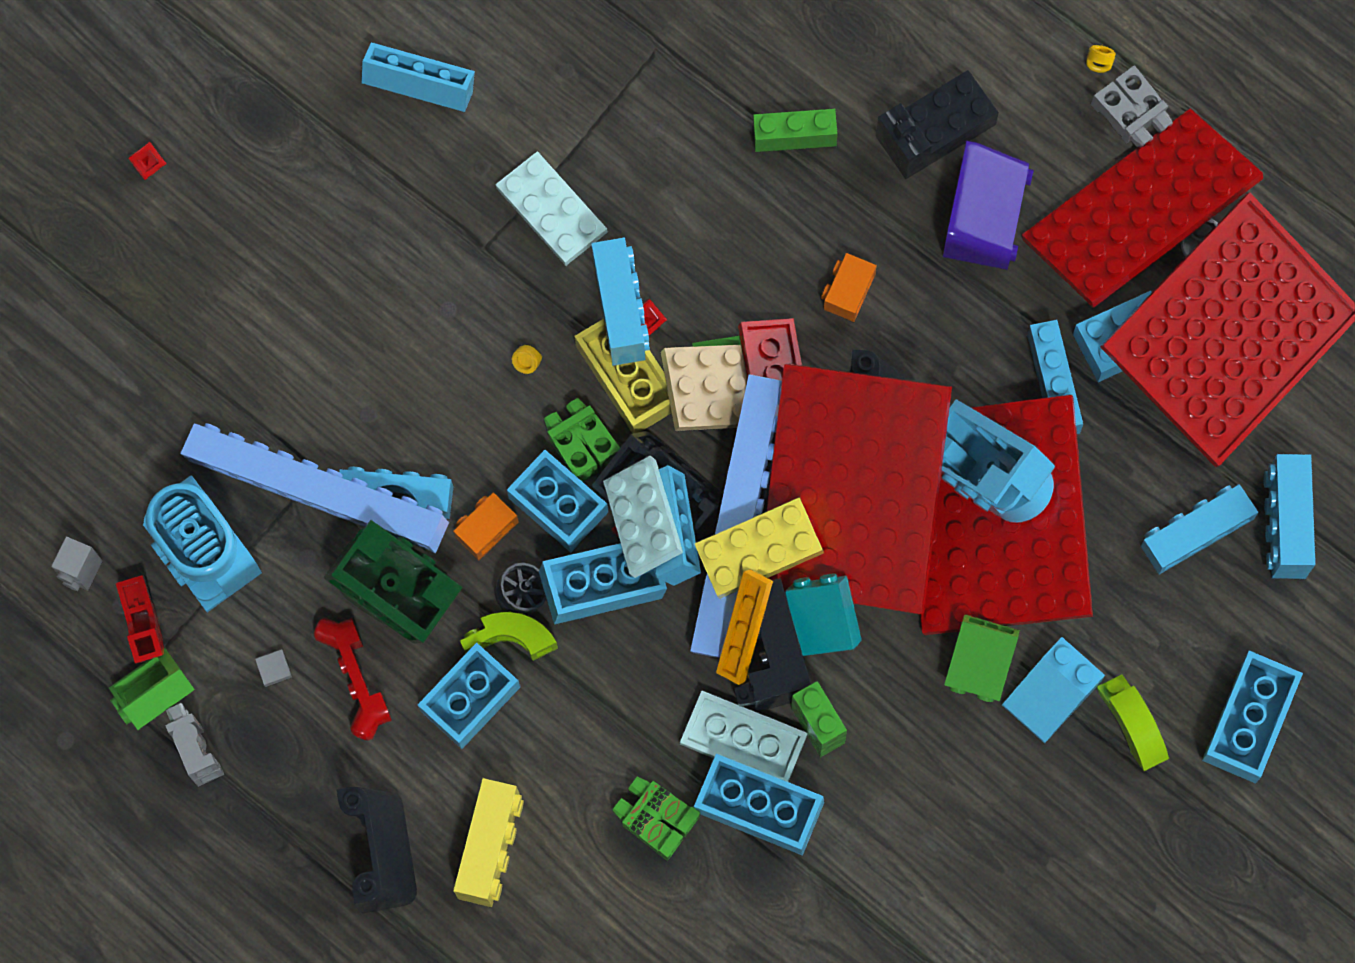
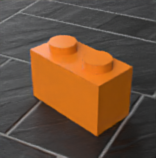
(849, 286)
(485, 525)

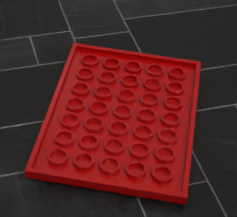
(1231, 329)
(868, 475)
(1011, 568)

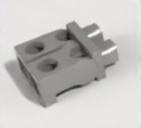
(1132, 107)
(191, 746)

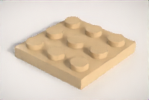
(705, 386)

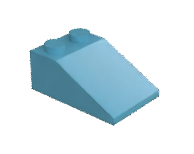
(1053, 690)

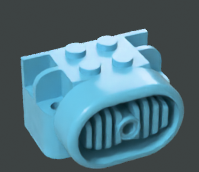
(995, 466)
(198, 543)

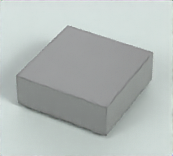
(273, 668)

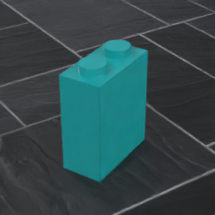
(823, 614)

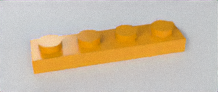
(744, 626)

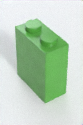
(981, 658)
(818, 719)

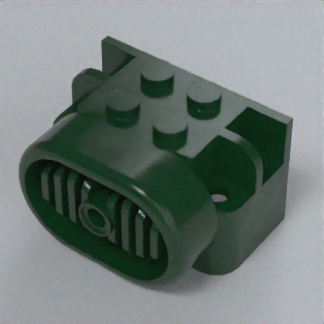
(415, 589)

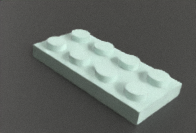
(551, 208)
(643, 516)
(743, 736)

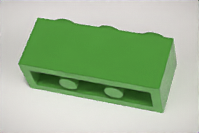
(795, 130)

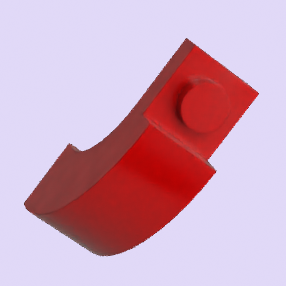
(141, 619)

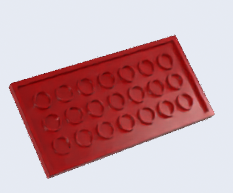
(1142, 207)

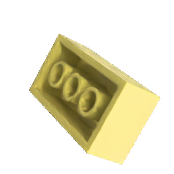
(634, 388)
(763, 544)
(488, 842)

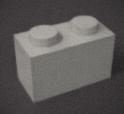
(76, 564)

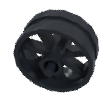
(520, 589)

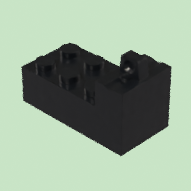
(935, 124)
(780, 658)

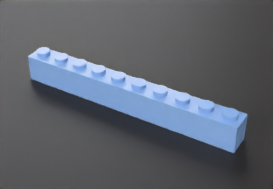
(314, 487)
(740, 499)

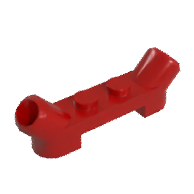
(372, 708)

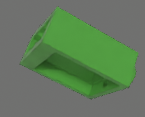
(150, 690)

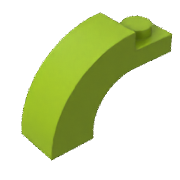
(512, 628)
(1135, 721)

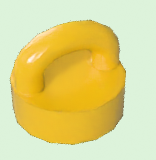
(1100, 55)
(526, 359)

